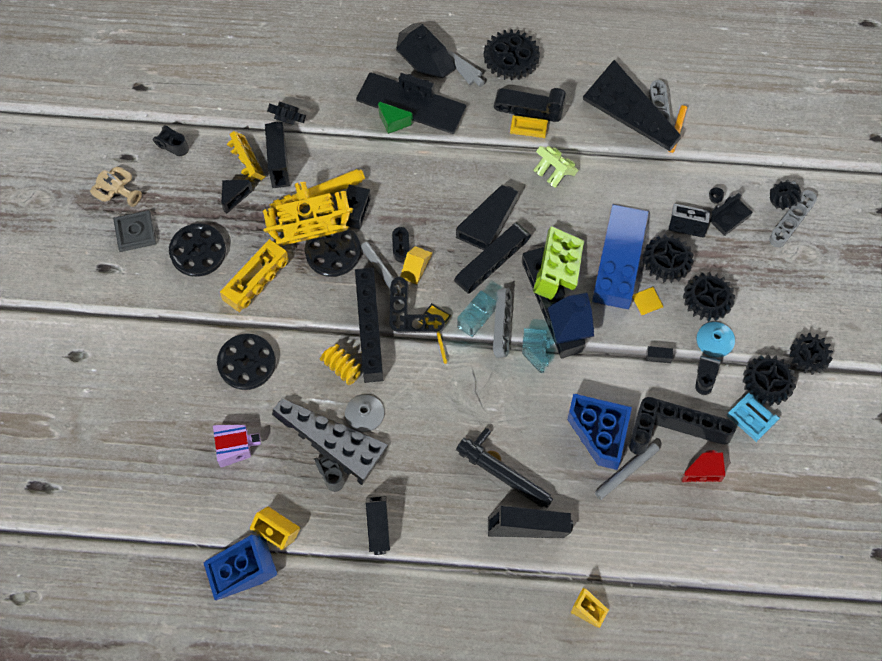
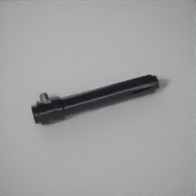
(478, 455)

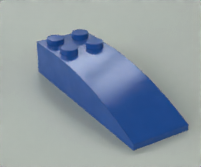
(620, 257)

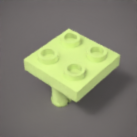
(553, 157)

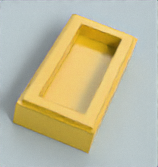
(528, 126)

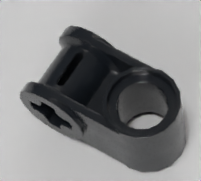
(170, 140)
(707, 373)

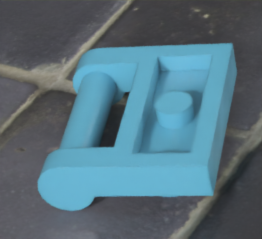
(749, 420)

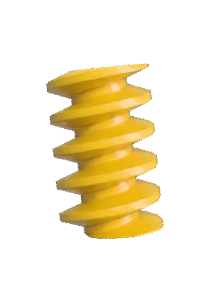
(341, 364)

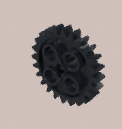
(498, 54)

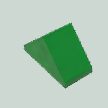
(394, 118)

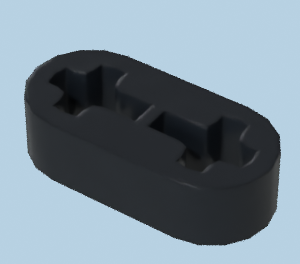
(396, 244)

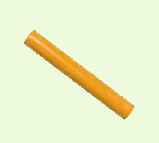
(679, 122)

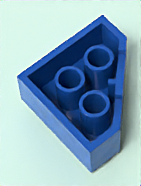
(600, 428)

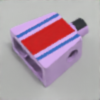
(233, 443)

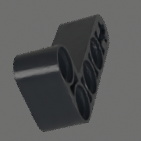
(531, 104)

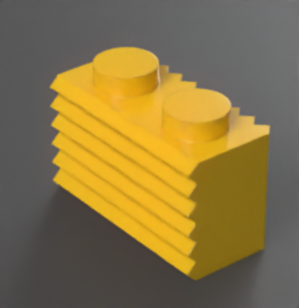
(274, 527)

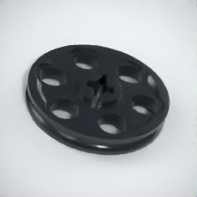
(191, 255)
(333, 257)
(241, 354)

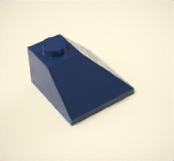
(572, 318)

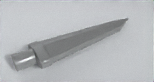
(468, 72)

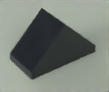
(234, 192)

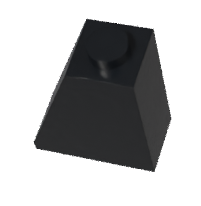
(377, 524)

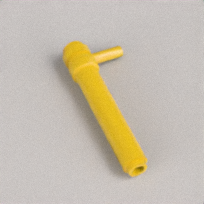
(331, 186)

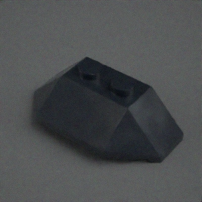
(424, 51)

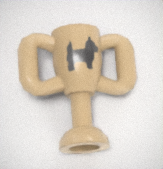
(113, 185)

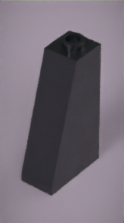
(277, 155)
(488, 219)
(529, 523)

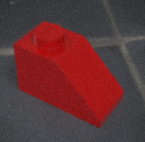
(706, 468)

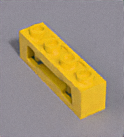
(274, 258)

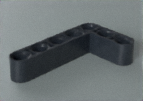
(677, 422)

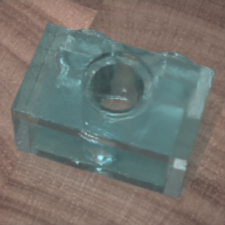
(476, 313)

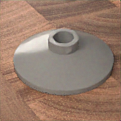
(364, 421)

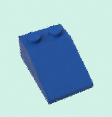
(240, 567)

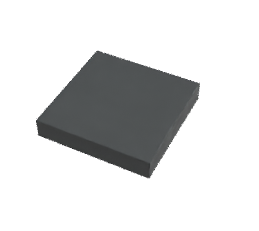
(134, 231)

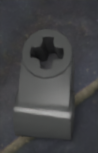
(329, 470)

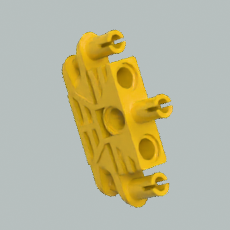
(301, 230)

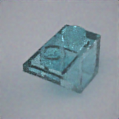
(534, 348)

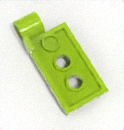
(552, 269)

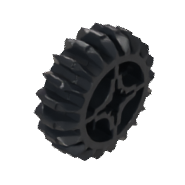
(663, 262)
(702, 303)
(784, 381)

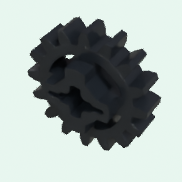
(286, 113)
(801, 352)

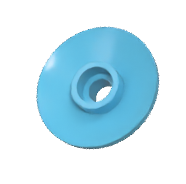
(715, 347)

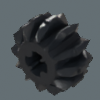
(785, 194)

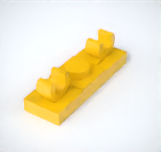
(246, 156)

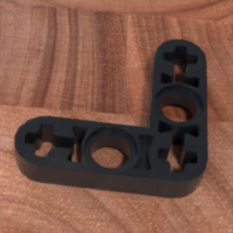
(408, 319)

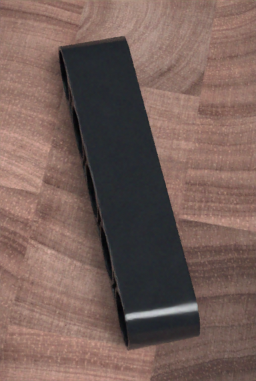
(492, 258)

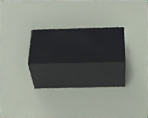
(659, 354)

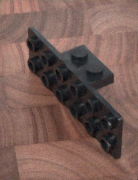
(415, 97)

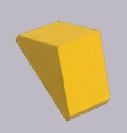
(415, 264)
(589, 608)

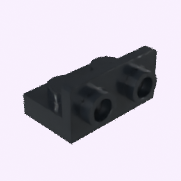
(730, 214)
(689, 220)

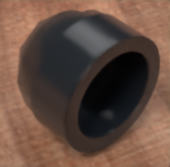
(719, 195)

